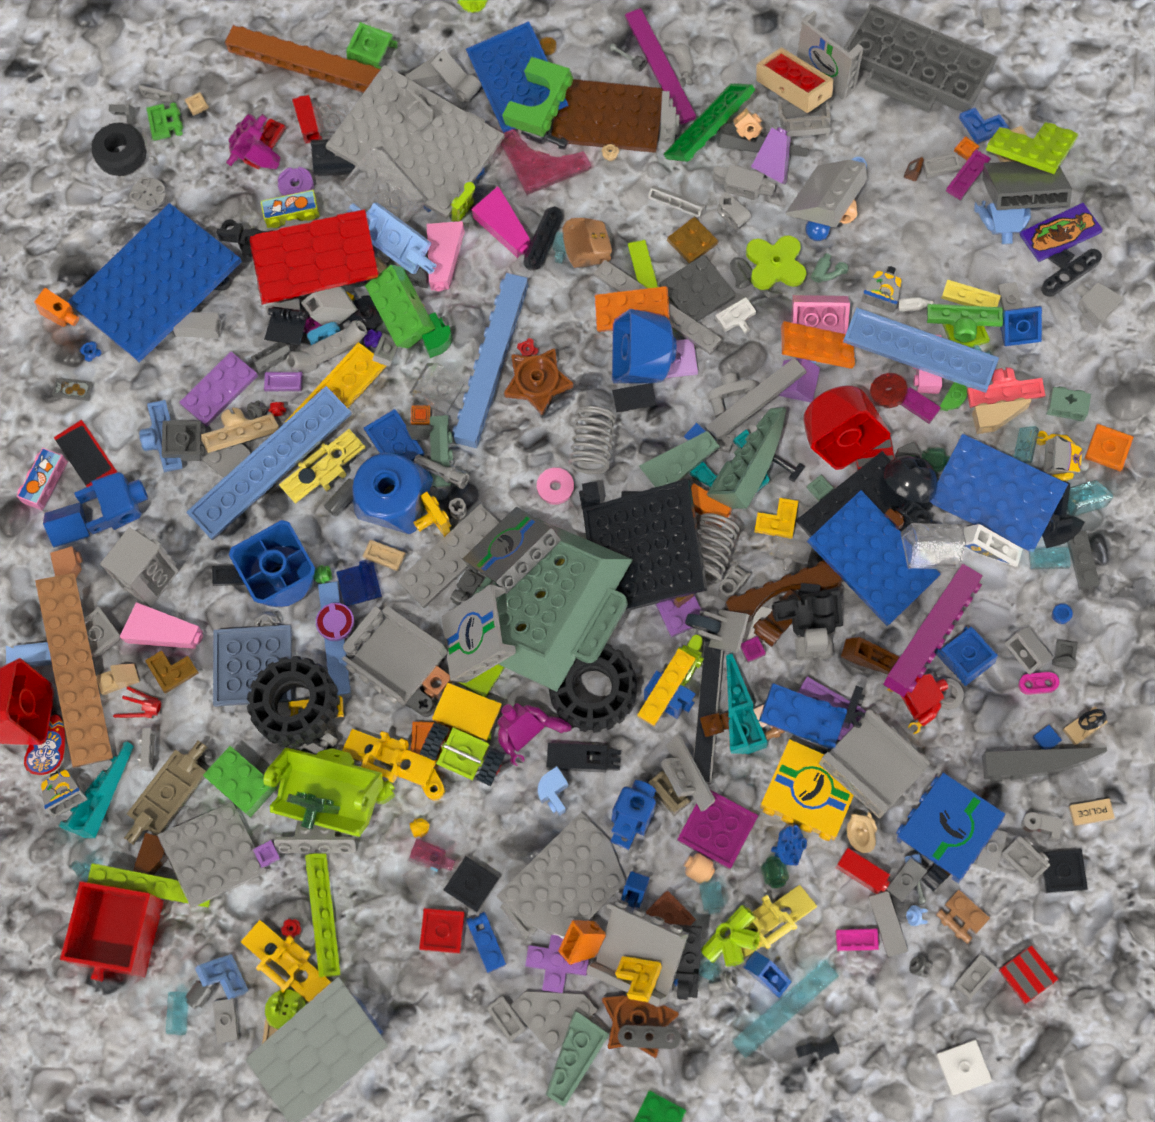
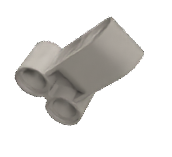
(814, 645)

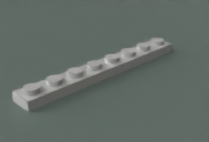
(679, 321)

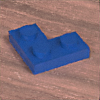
(978, 127)

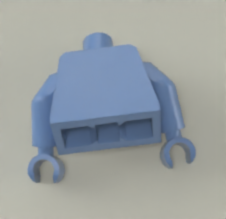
(1003, 221)

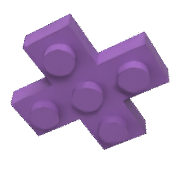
(554, 965)

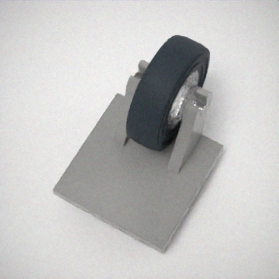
(726, 626)

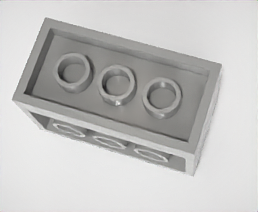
(140, 566)

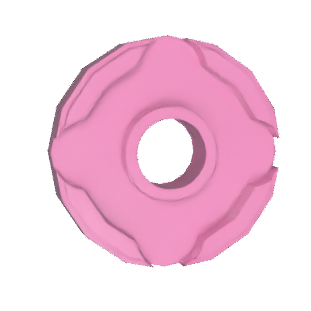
(551, 476)

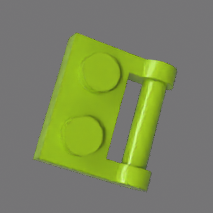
(463, 203)

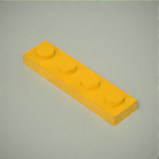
(666, 687)

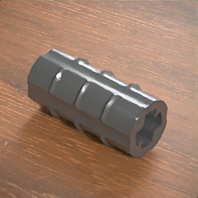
(340, 498)

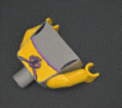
(1062, 456)

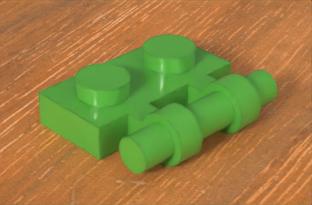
(159, 124)

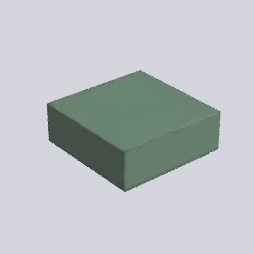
(820, 487)

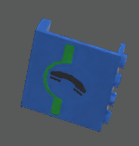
(950, 826)

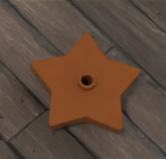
(537, 380)
(624, 1010)

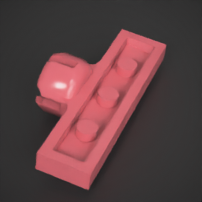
(1006, 388)

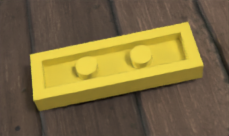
(969, 295)

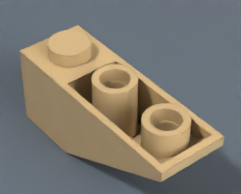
(993, 416)

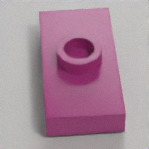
(857, 940)

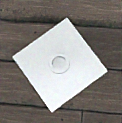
(963, 1067)

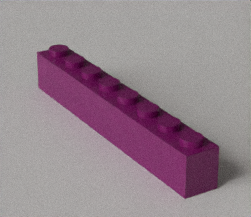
(931, 632)

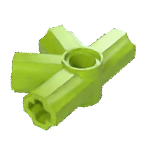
(739, 938)

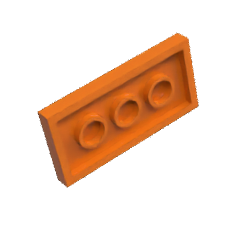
(614, 304)
(816, 345)

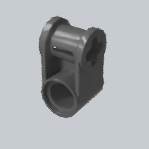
(418, 700)

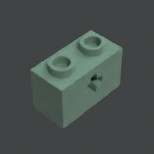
(1077, 407)

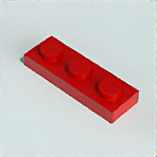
(271, 133)

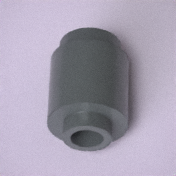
(198, 995)

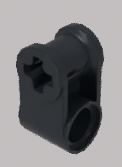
(912, 511)

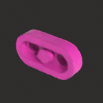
(1037, 683)

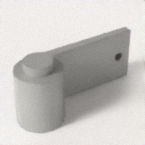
(462, 84)

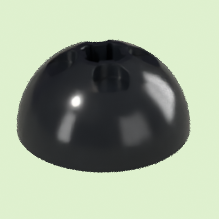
(911, 478)

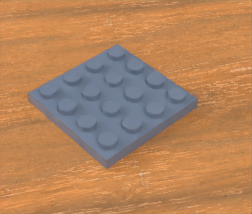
(241, 655)

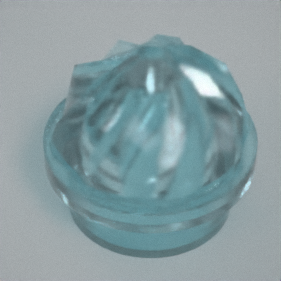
(709, 970)

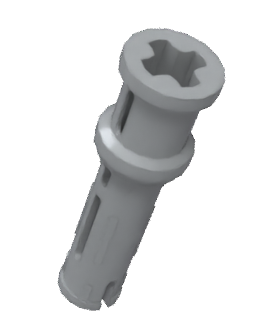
(449, 474)

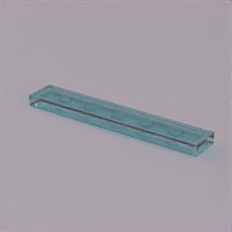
(785, 1009)

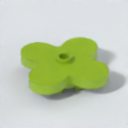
(775, 262)

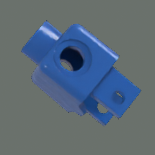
(117, 501)

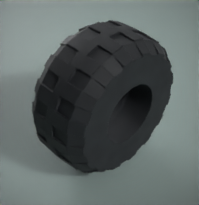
(119, 162)

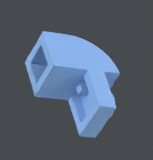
(548, 788)

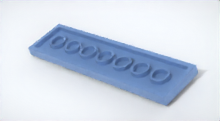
(921, 350)

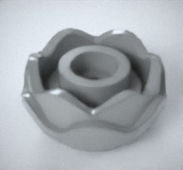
(266, 619)

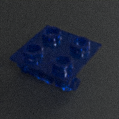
(359, 583)

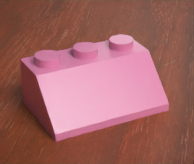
(821, 312)

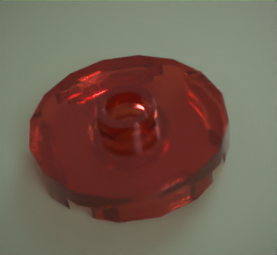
(892, 397)

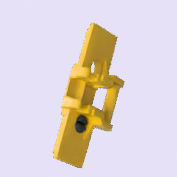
(392, 752)
(289, 956)

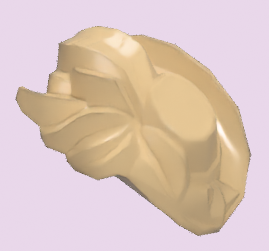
(861, 832)

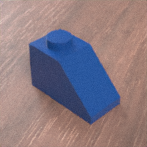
(635, 889)
(767, 974)

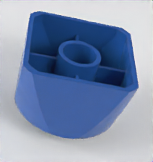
(642, 347)
(402, 505)
(265, 553)

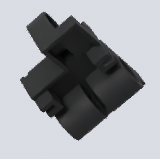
(238, 235)
(813, 611)
(689, 964)

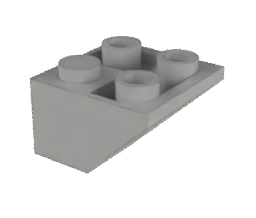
(329, 305)

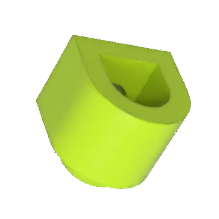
(386, 793)

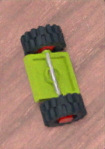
(462, 753)

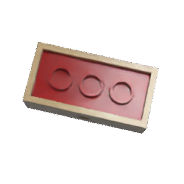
(794, 80)

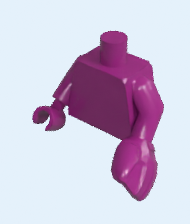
(522, 724)

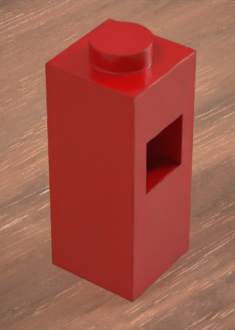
(306, 118)
(863, 871)

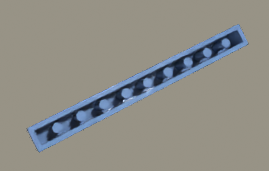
(491, 360)

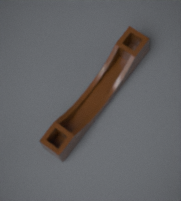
(755, 598)

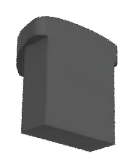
(127, 110)
(1065, 654)

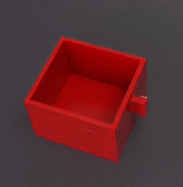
(112, 930)

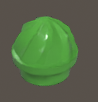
(322, 574)

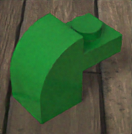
(440, 339)

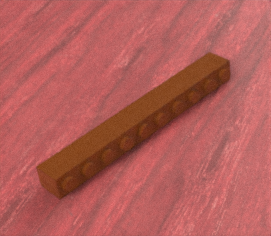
(300, 59)

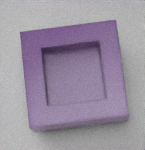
(266, 854)

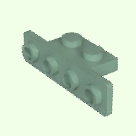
(440, 446)

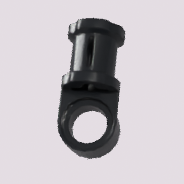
(822, 1049)

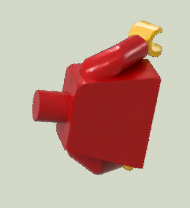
(925, 700)

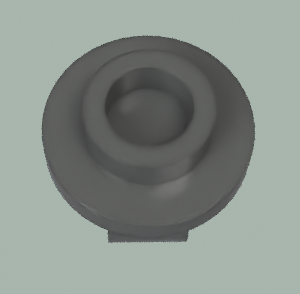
(255, 411)
(917, 966)

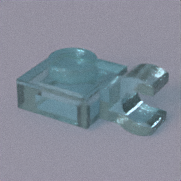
(559, 247)

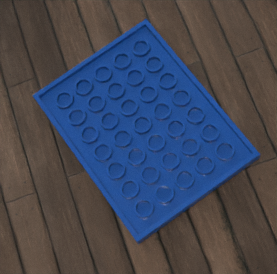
(154, 282)

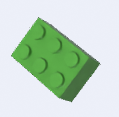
(239, 781)

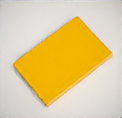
(467, 711)

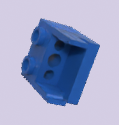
(967, 656)
(681, 699)

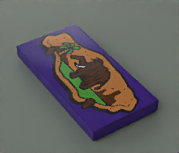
(1061, 232)

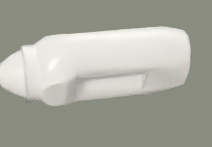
(912, 304)

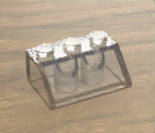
(933, 545)

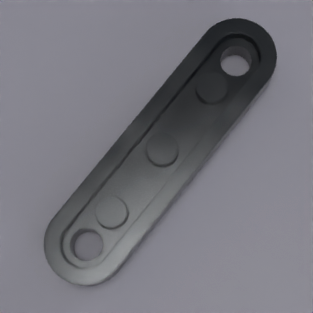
(543, 238)

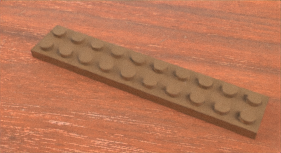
(73, 670)

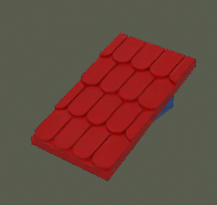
(313, 256)

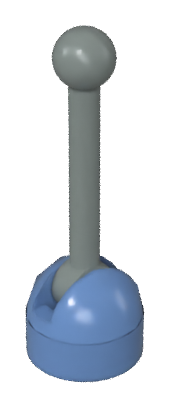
(922, 900)

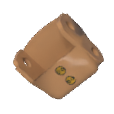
(586, 242)

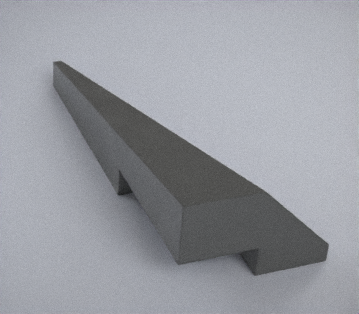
(731, 139)

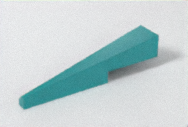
(744, 728)
(89, 814)

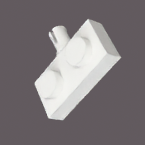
(736, 316)

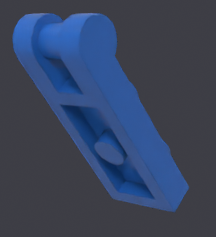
(486, 943)

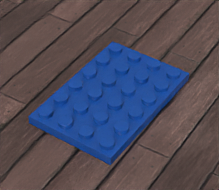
(501, 70)
(998, 492)
(871, 558)

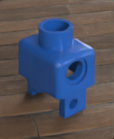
(632, 821)

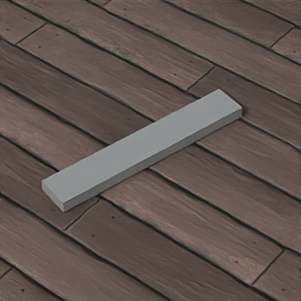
(756, 399)

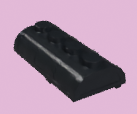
(327, 162)

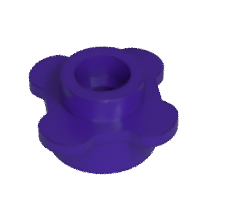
(372, 338)

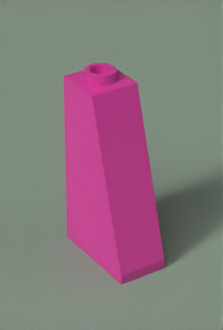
(501, 222)

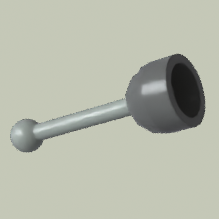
(638, 62)

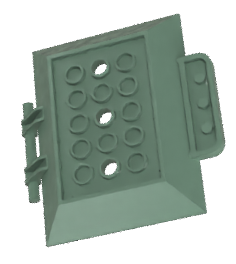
(572, 616)

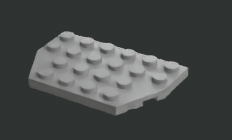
(565, 880)

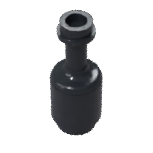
(562, 143)

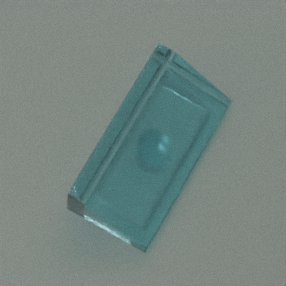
(176, 1014)

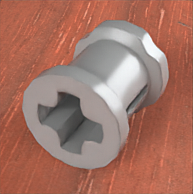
(454, 505)

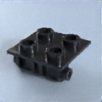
(286, 325)

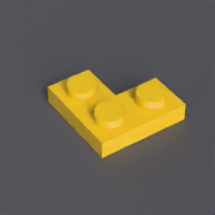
(779, 524)
(642, 974)

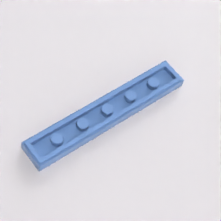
(334, 649)

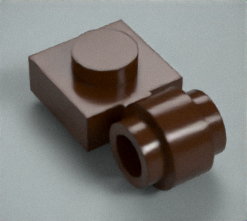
(715, 723)

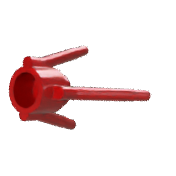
(150, 705)

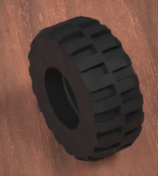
(274, 683)
(603, 713)

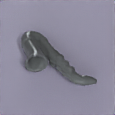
(743, 272)

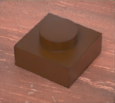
(895, 517)

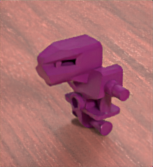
(246, 144)

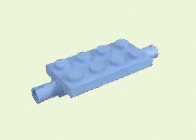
(397, 239)

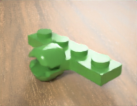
(964, 318)

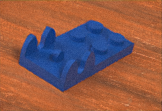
(803, 716)

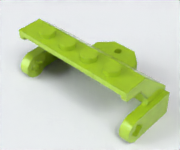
(328, 776)

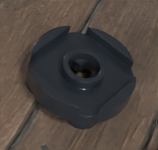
(363, 304)

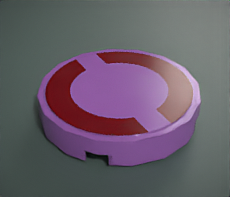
(335, 622)

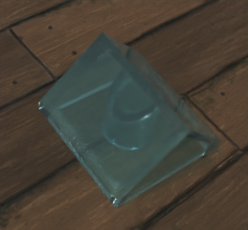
(1088, 498)

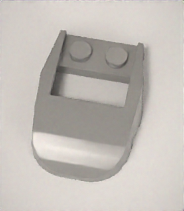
(804, 126)

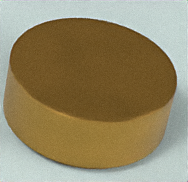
(548, 45)

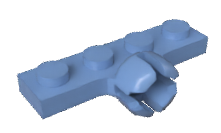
(152, 437)

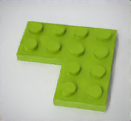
(1043, 152)

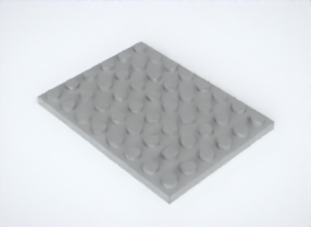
(436, 158)

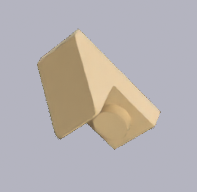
(118, 678)

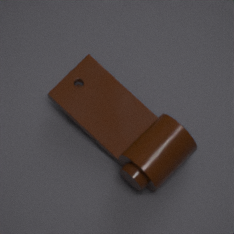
(769, 629)

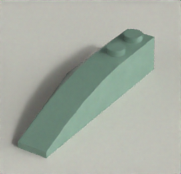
(744, 474)

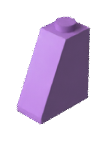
(774, 155)

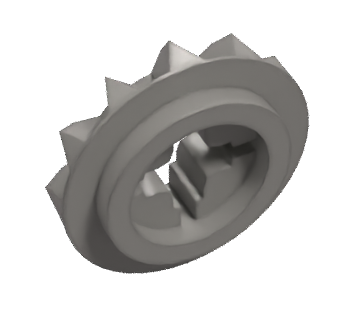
(956, 693)

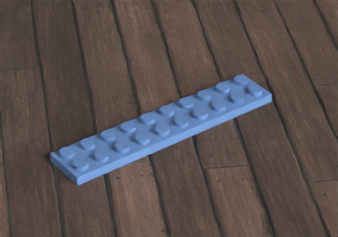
(269, 463)

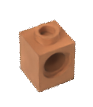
(436, 675)

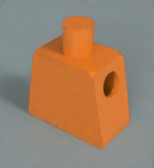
(55, 308)
(581, 941)

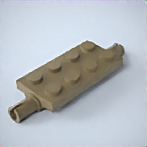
(166, 793)

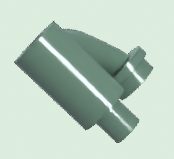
(820, 271)

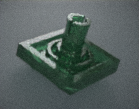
(312, 805)

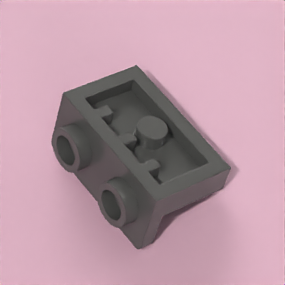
(270, 356)

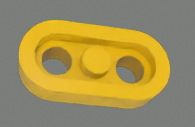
(434, 780)

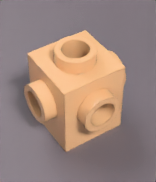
(748, 124)

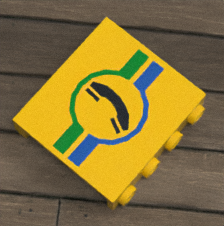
(806, 793)

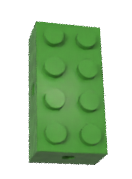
(399, 306)

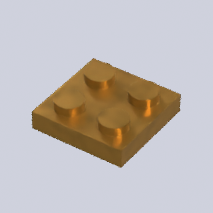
(692, 240)

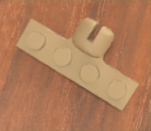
(238, 430)

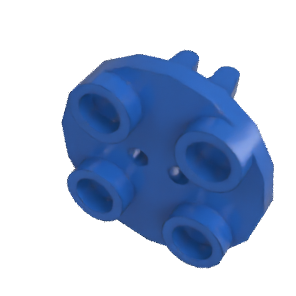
(790, 845)

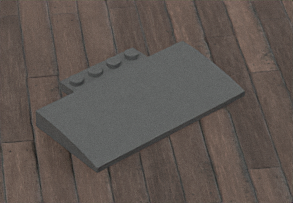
(918, 61)

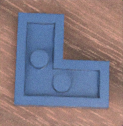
(225, 971)

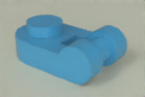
(323, 332)

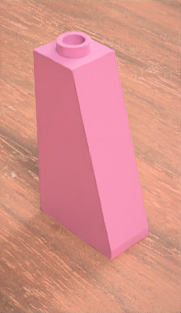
(444, 251)
(156, 628)

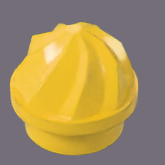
(419, 827)

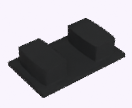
(634, 397)

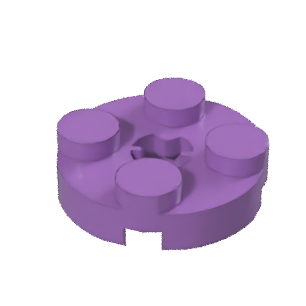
(294, 175)

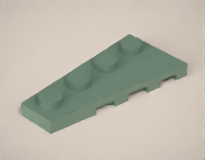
(679, 461)
(575, 1057)

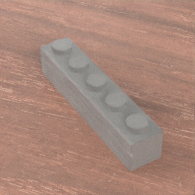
(676, 201)

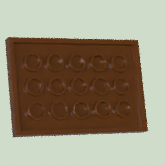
(610, 115)

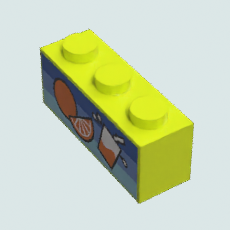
(286, 208)

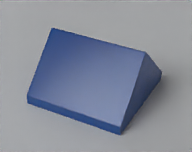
(1022, 326)
(66, 525)

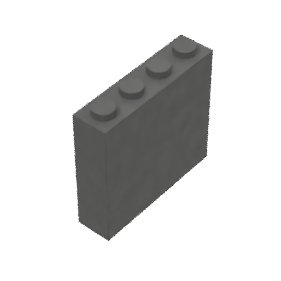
(1023, 186)

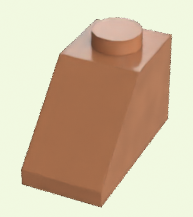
(66, 561)

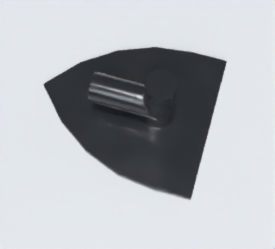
(1061, 530)

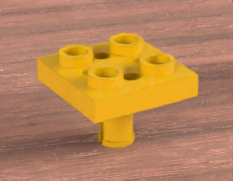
(433, 515)

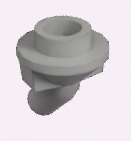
(728, 983)

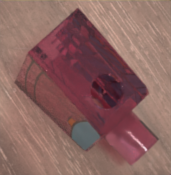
(421, 856)

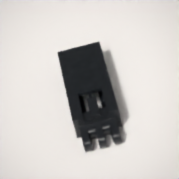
(574, 757)

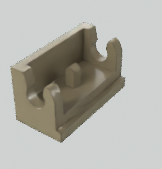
(667, 795)

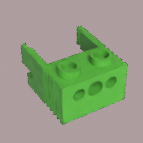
(369, 45)

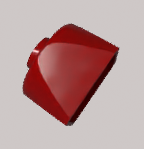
(843, 426)
(24, 704)

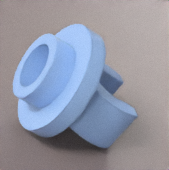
(914, 915)

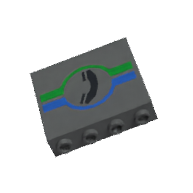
(512, 549)

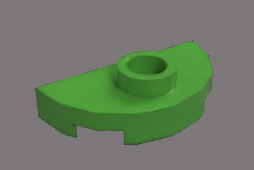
(954, 398)

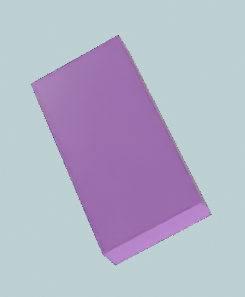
(283, 381)

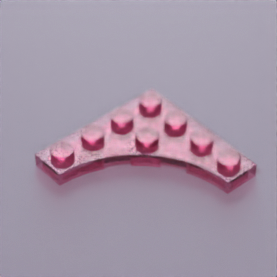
(538, 169)

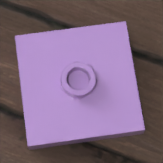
(685, 360)

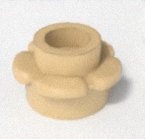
(610, 155)

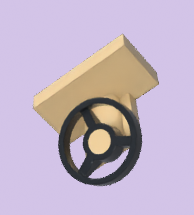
(1085, 725)

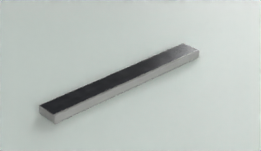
(707, 706)

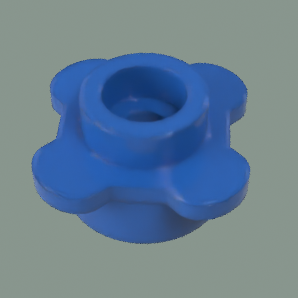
(87, 347)

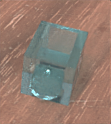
(711, 898)

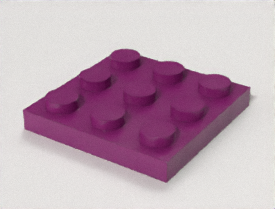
(718, 830)

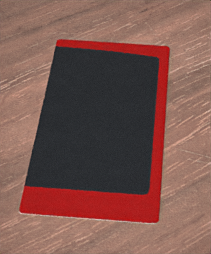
(84, 453)

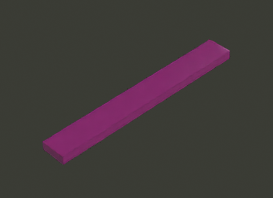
(660, 64)

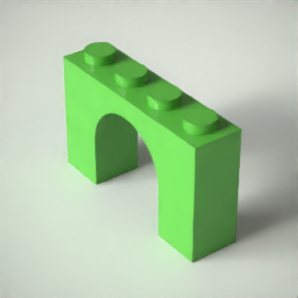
(538, 118)

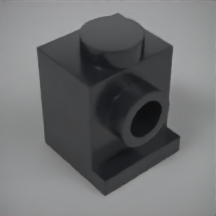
(589, 494)

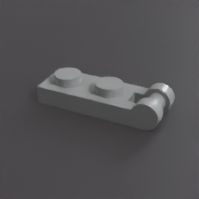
(363, 631)

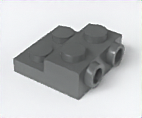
(182, 440)

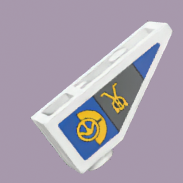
(991, 545)

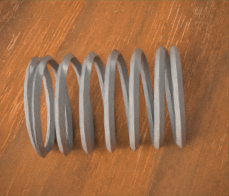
(583, 459)
(709, 567)

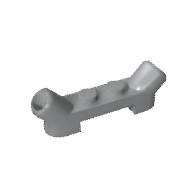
(308, 358)

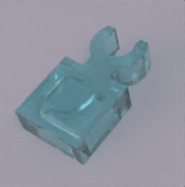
(81, 869)

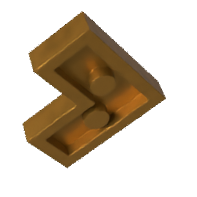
(170, 675)

